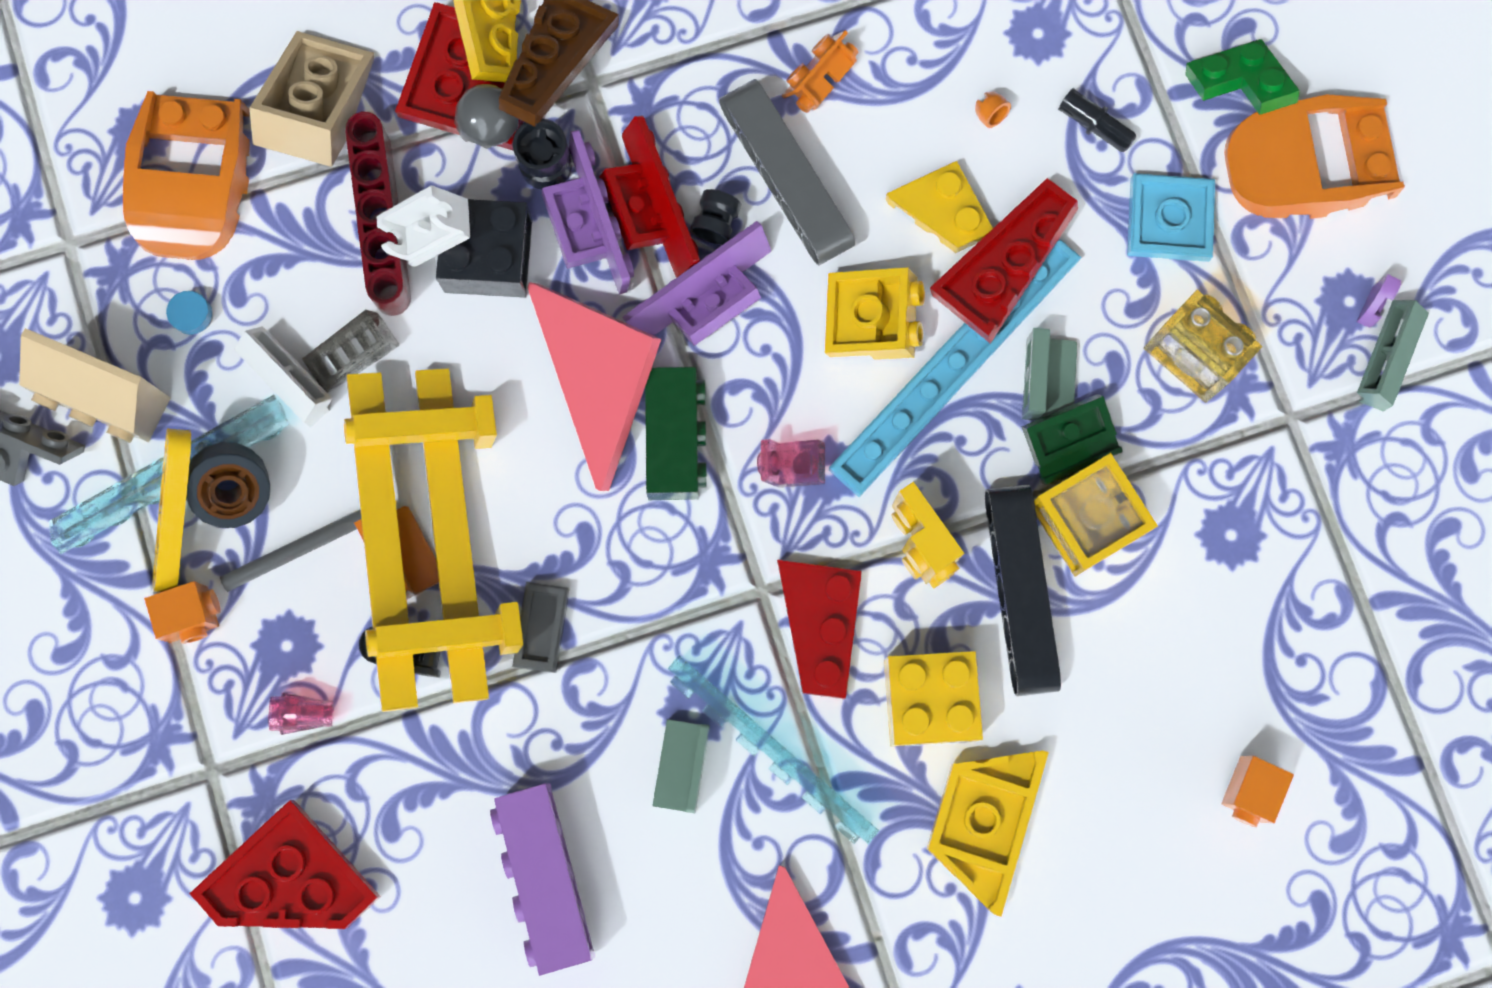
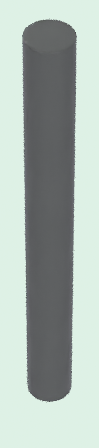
(290, 551)

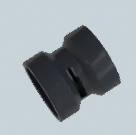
(715, 216)

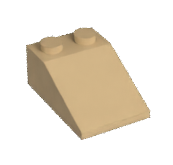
(310, 98)

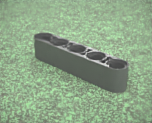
(787, 172)

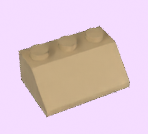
(89, 388)

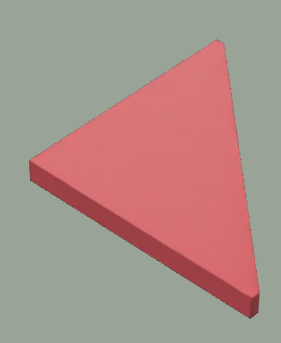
(600, 371)
(790, 945)

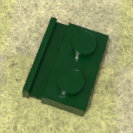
(1071, 438)

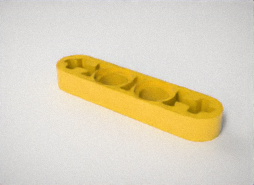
(171, 509)

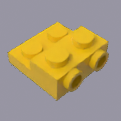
(873, 313)
(931, 548)

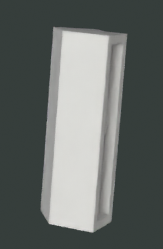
(283, 375)

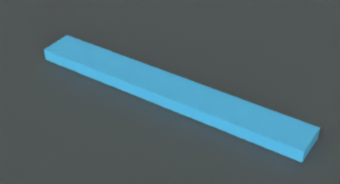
(939, 382)

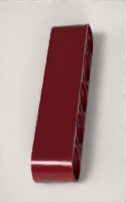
(368, 197)

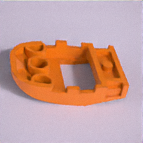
(1276, 165)
(180, 211)

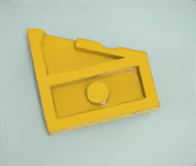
(944, 206)

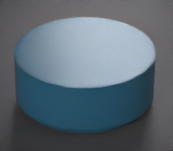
(189, 312)

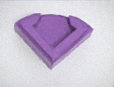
(1380, 292)

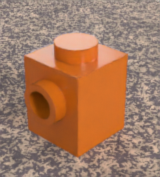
(183, 613)
(1256, 791)

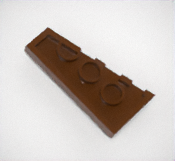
(554, 54)

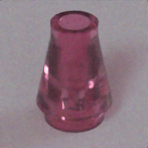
(298, 713)

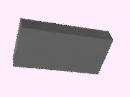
(542, 627)

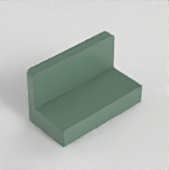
(1048, 374)
(681, 766)

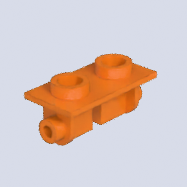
(809, 80)

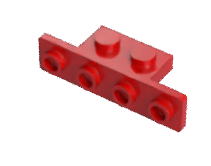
(645, 200)

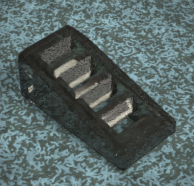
(358, 362)

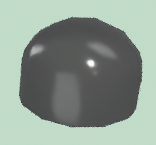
(480, 118)

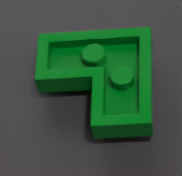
(1246, 68)

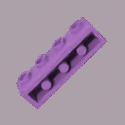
(543, 878)

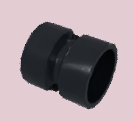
(542, 154)

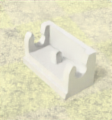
(426, 225)

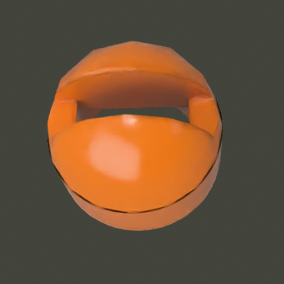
(992, 109)

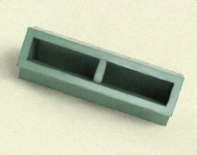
(1397, 357)

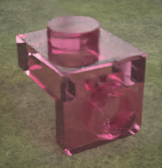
(792, 463)

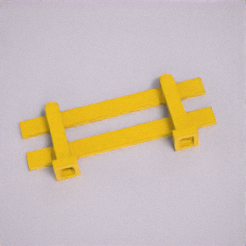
(462, 629)

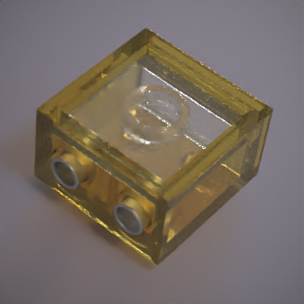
(1203, 346)

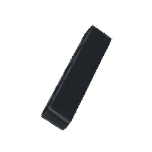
(1022, 590)

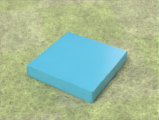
(1171, 217)

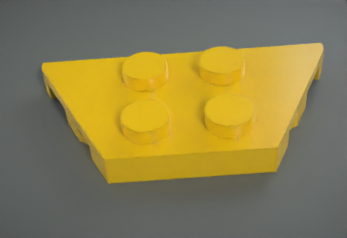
(985, 822)

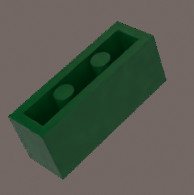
(674, 434)

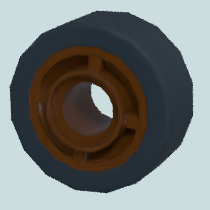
(233, 506)

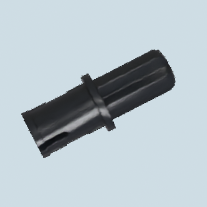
(1097, 120)

